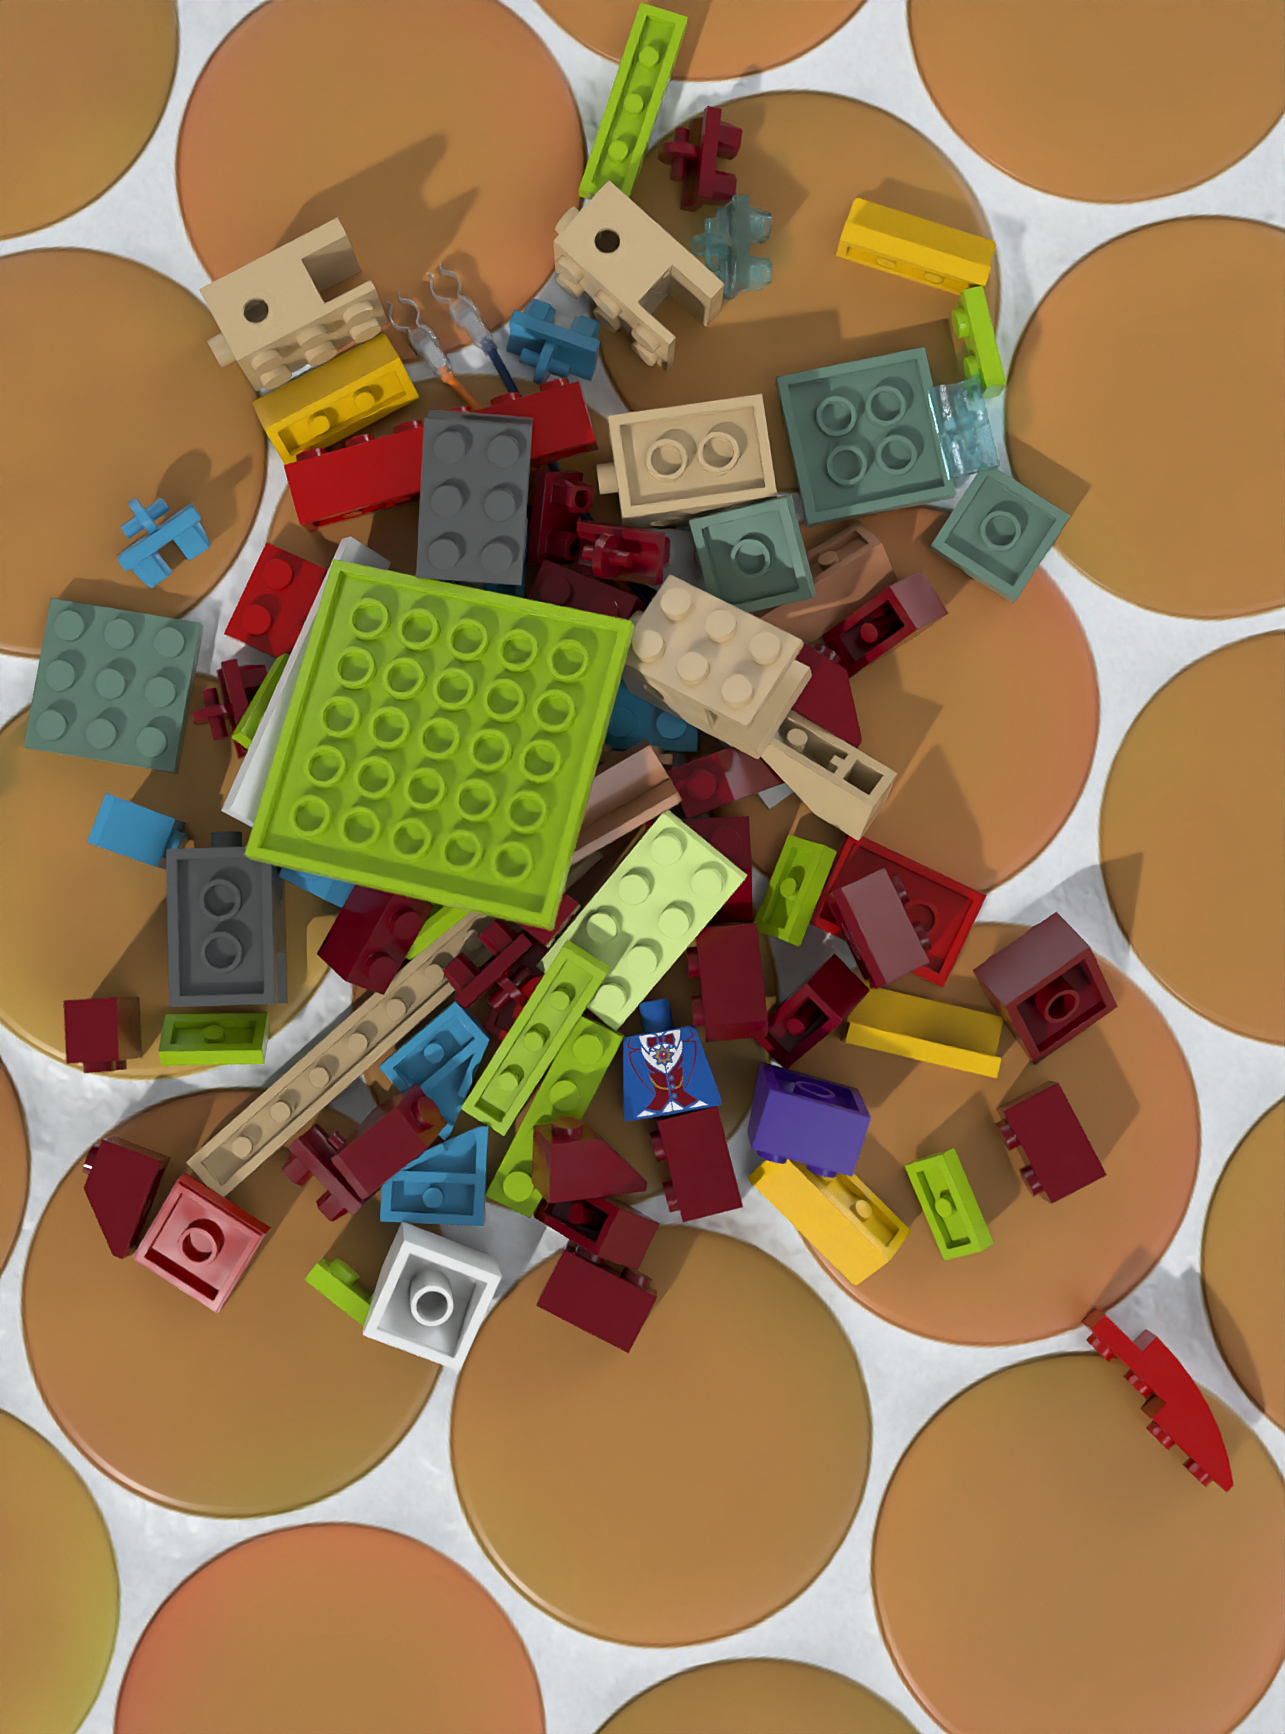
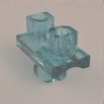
(728, 246)
(963, 428)

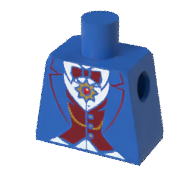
(665, 1067)

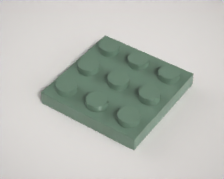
(863, 437)
(114, 686)

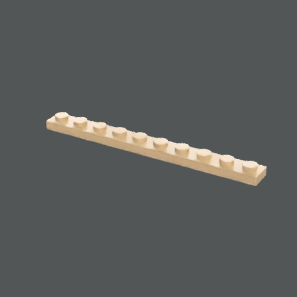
(347, 1052)

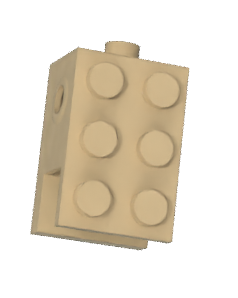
(628, 269)
(276, 316)
(688, 461)
(714, 666)

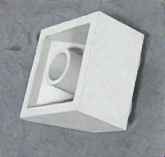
(431, 1296)

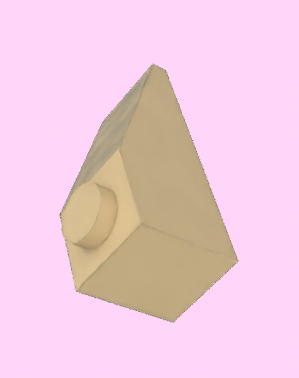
(829, 774)

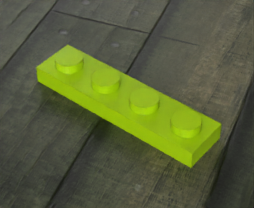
(634, 101)
(535, 1037)
(563, 1093)

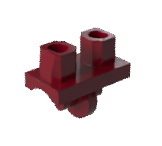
(694, 160)
(554, 516)
(622, 552)
(236, 686)
(472, 982)
(312, 1158)

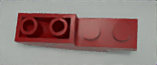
(1177, 1406)

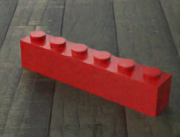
(388, 470)

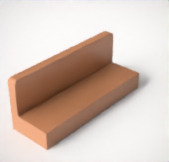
(845, 574)
(624, 796)

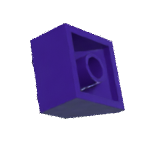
(807, 1121)

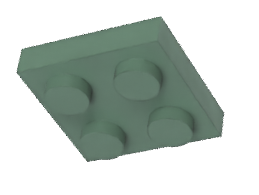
(999, 533)
(754, 555)

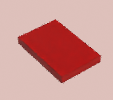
(936, 901)

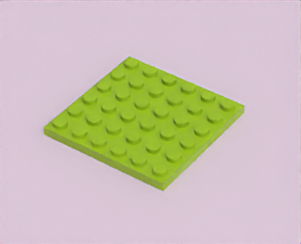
(441, 743)

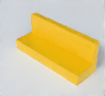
(915, 248)
(335, 399)
(926, 1031)
(834, 1215)

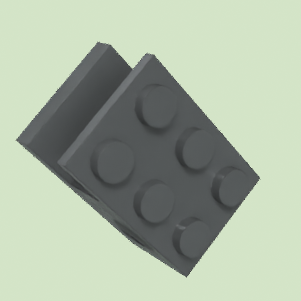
(474, 498)
(225, 926)

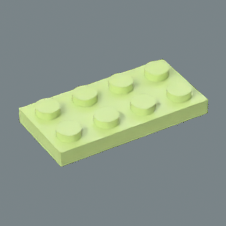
(649, 913)

